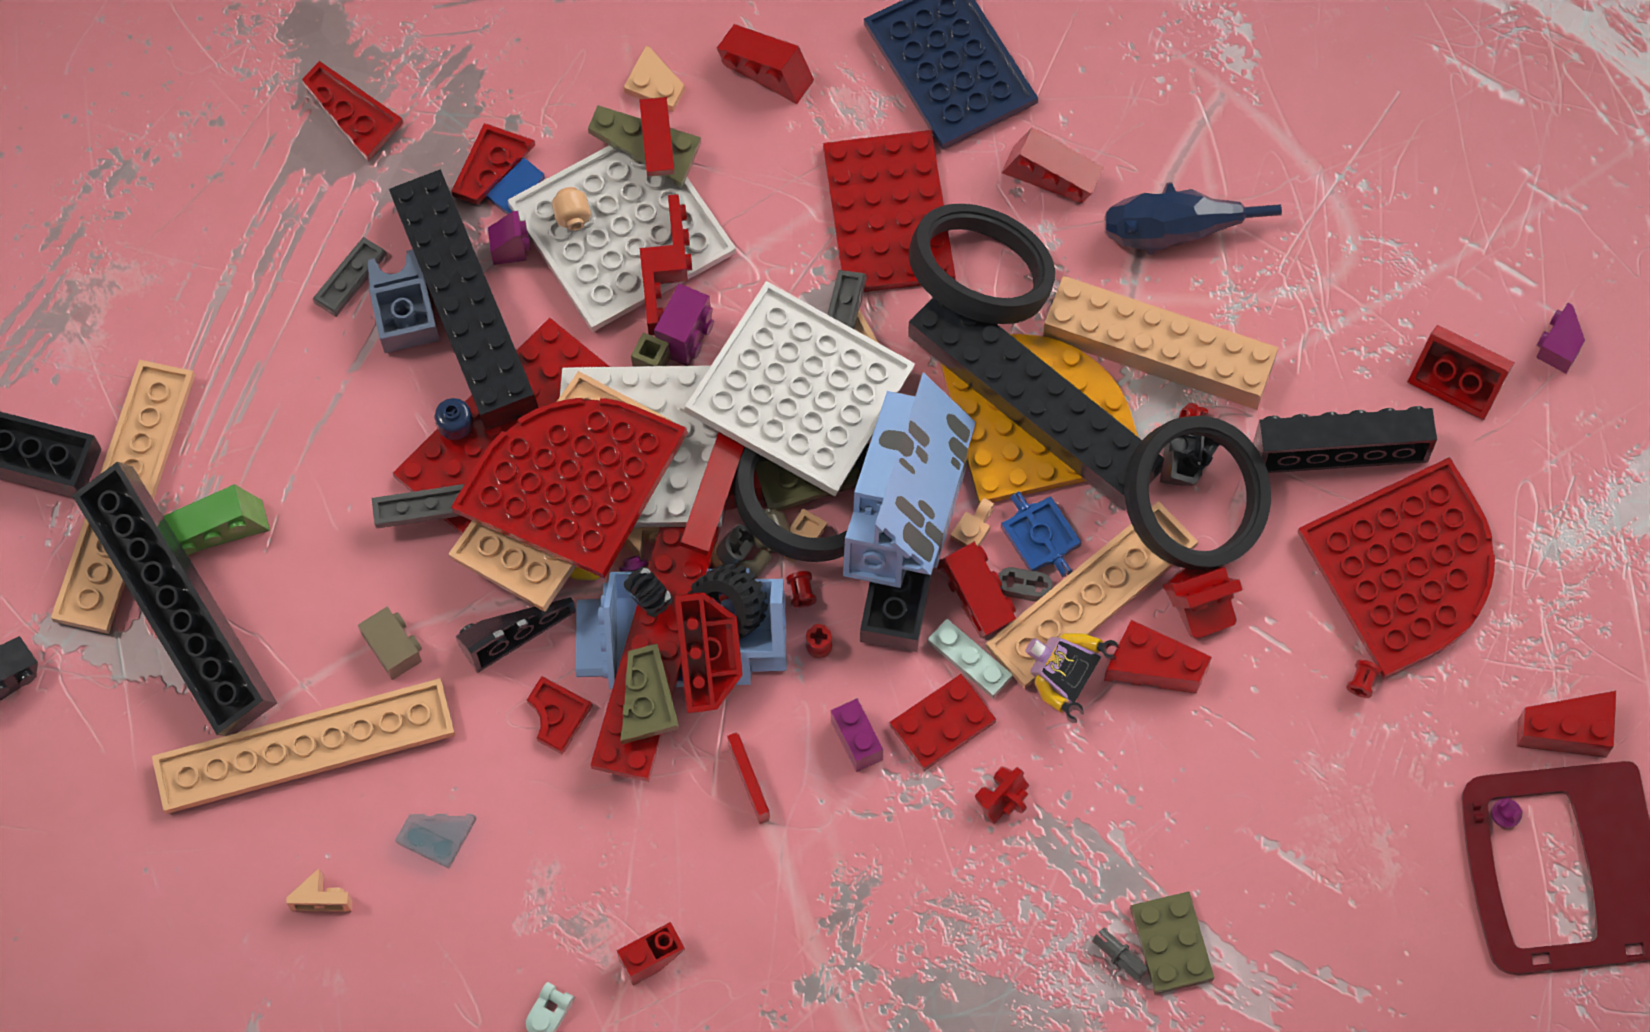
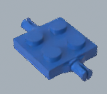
(1040, 534)

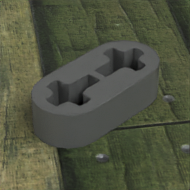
(738, 541)
(1025, 578)

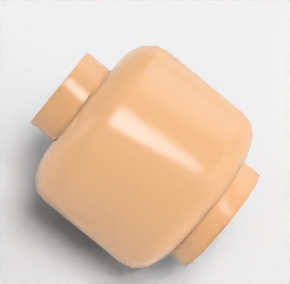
(571, 208)

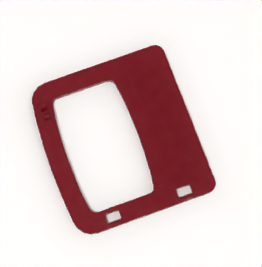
(1616, 847)

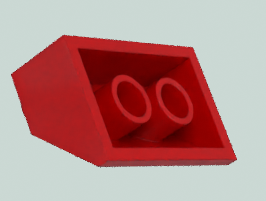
(1460, 372)

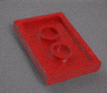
(942, 722)

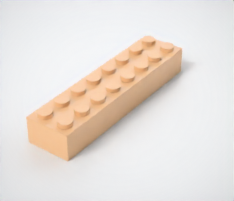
(1160, 342)

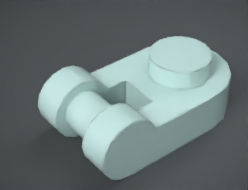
(544, 1020)

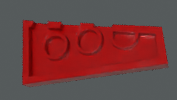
(356, 113)

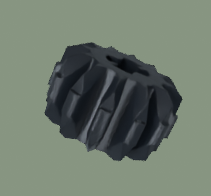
(648, 592)

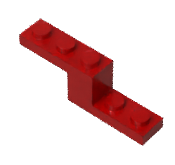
(665, 263)

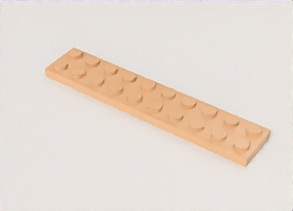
(142, 441)
(302, 746)

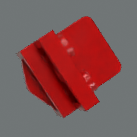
(1203, 599)

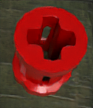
(801, 589)
(819, 650)
(1357, 685)

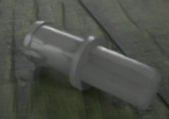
(1120, 954)

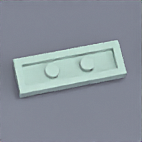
(970, 658)

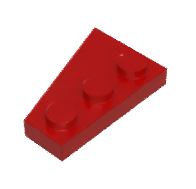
(489, 161)

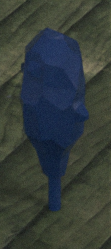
(1175, 218)

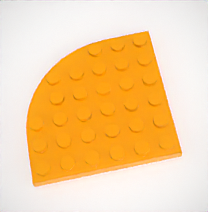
(1005, 455)

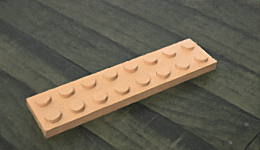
(1087, 595)

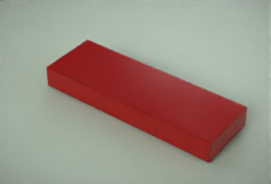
(656, 136)
(748, 777)

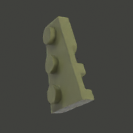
(647, 697)

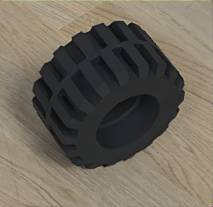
(741, 590)

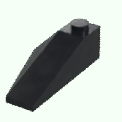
(500, 635)

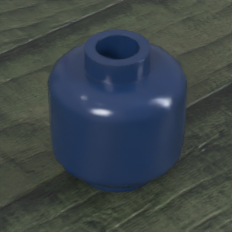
(453, 419)

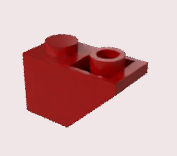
(650, 953)

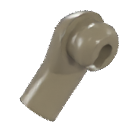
(758, 564)

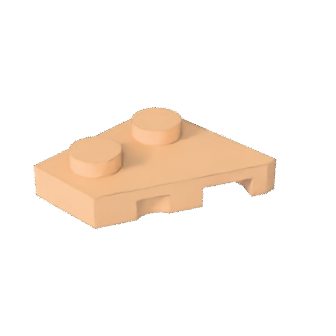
(653, 80)

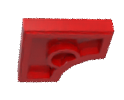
(559, 713)

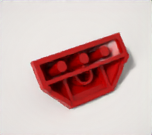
(707, 650)

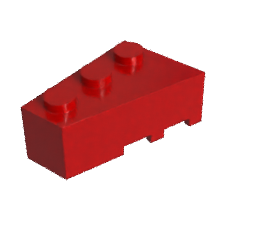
(766, 61)
(978, 589)

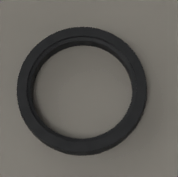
(967, 301)
(1255, 478)
(769, 532)

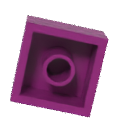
(685, 323)

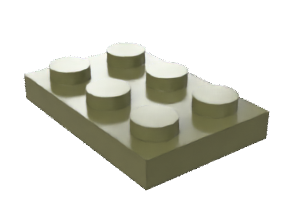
(1172, 943)

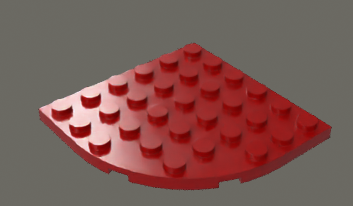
(572, 478)
(1407, 564)

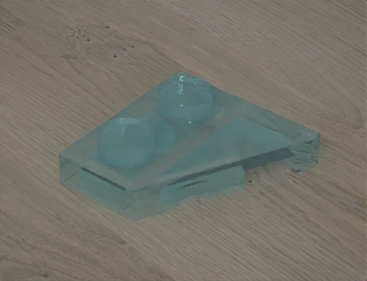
(436, 836)

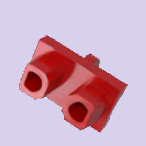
(1006, 796)

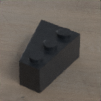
(17, 666)

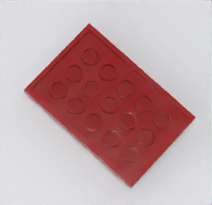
(878, 199)

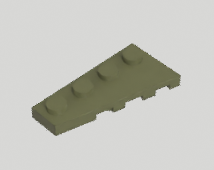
(626, 134)

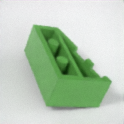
(218, 519)

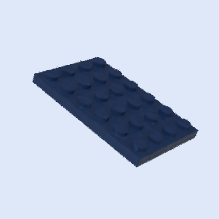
(950, 65)

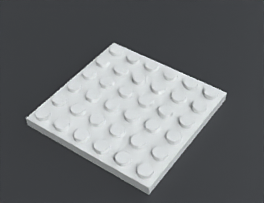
(628, 212)
(798, 388)
(665, 392)

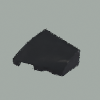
(1186, 459)

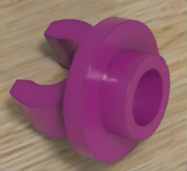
(632, 564)
(1506, 813)

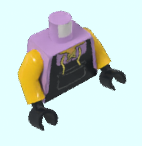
(1065, 667)

